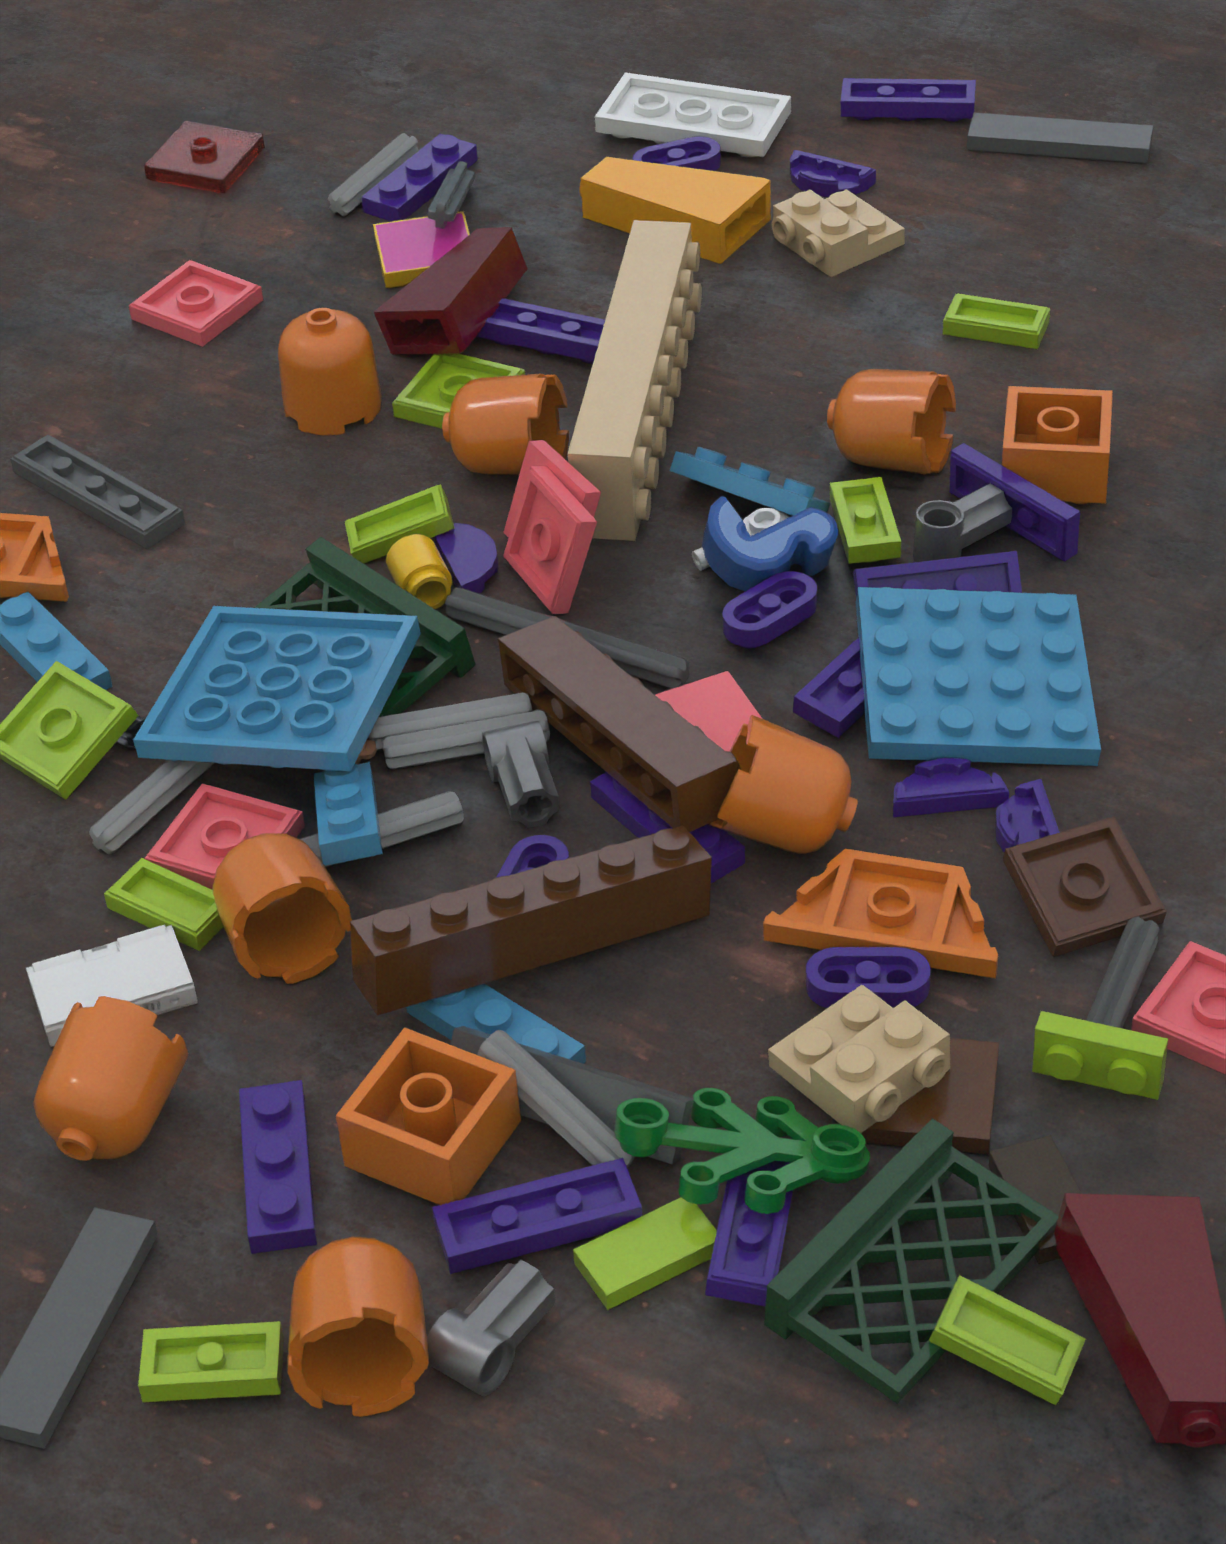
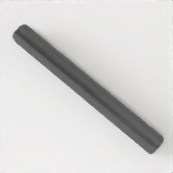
(507, 618)

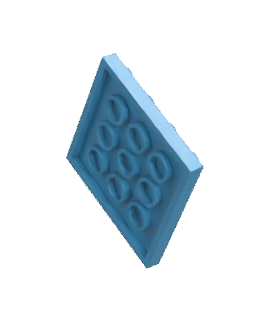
(975, 677)
(279, 688)

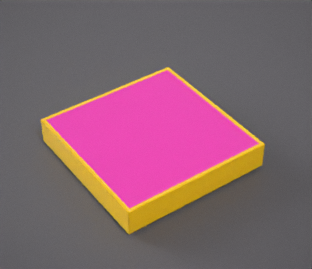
(414, 245)

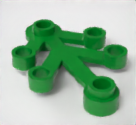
(827, 1152)

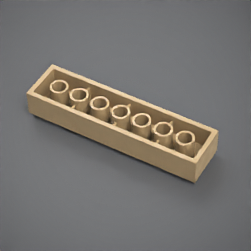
(637, 374)

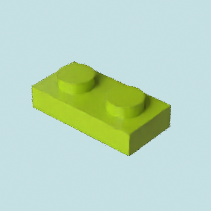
(865, 520)
(1099, 1055)
(211, 1361)

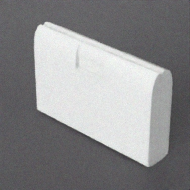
(136, 968)

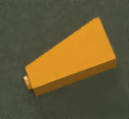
(719, 205)

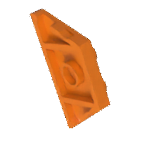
(30, 558)
(889, 903)

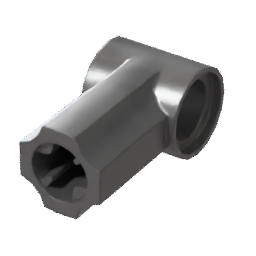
(948, 527)
(521, 765)
(481, 1341)

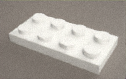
(679, 109)

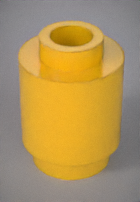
(420, 569)

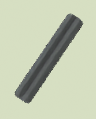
(451, 195)
(1125, 973)

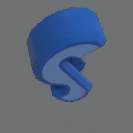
(749, 559)

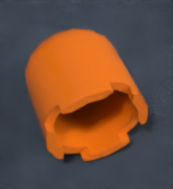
(328, 372)
(499, 416)
(894, 420)
(787, 790)
(280, 908)
(107, 1079)
(357, 1327)

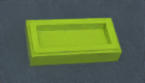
(996, 321)
(377, 530)
(164, 897)
(646, 1252)
(1007, 1340)

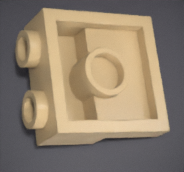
(834, 230)
(863, 1058)

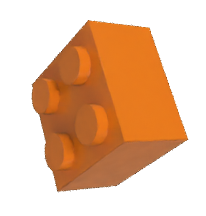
(1060, 440)
(429, 1118)

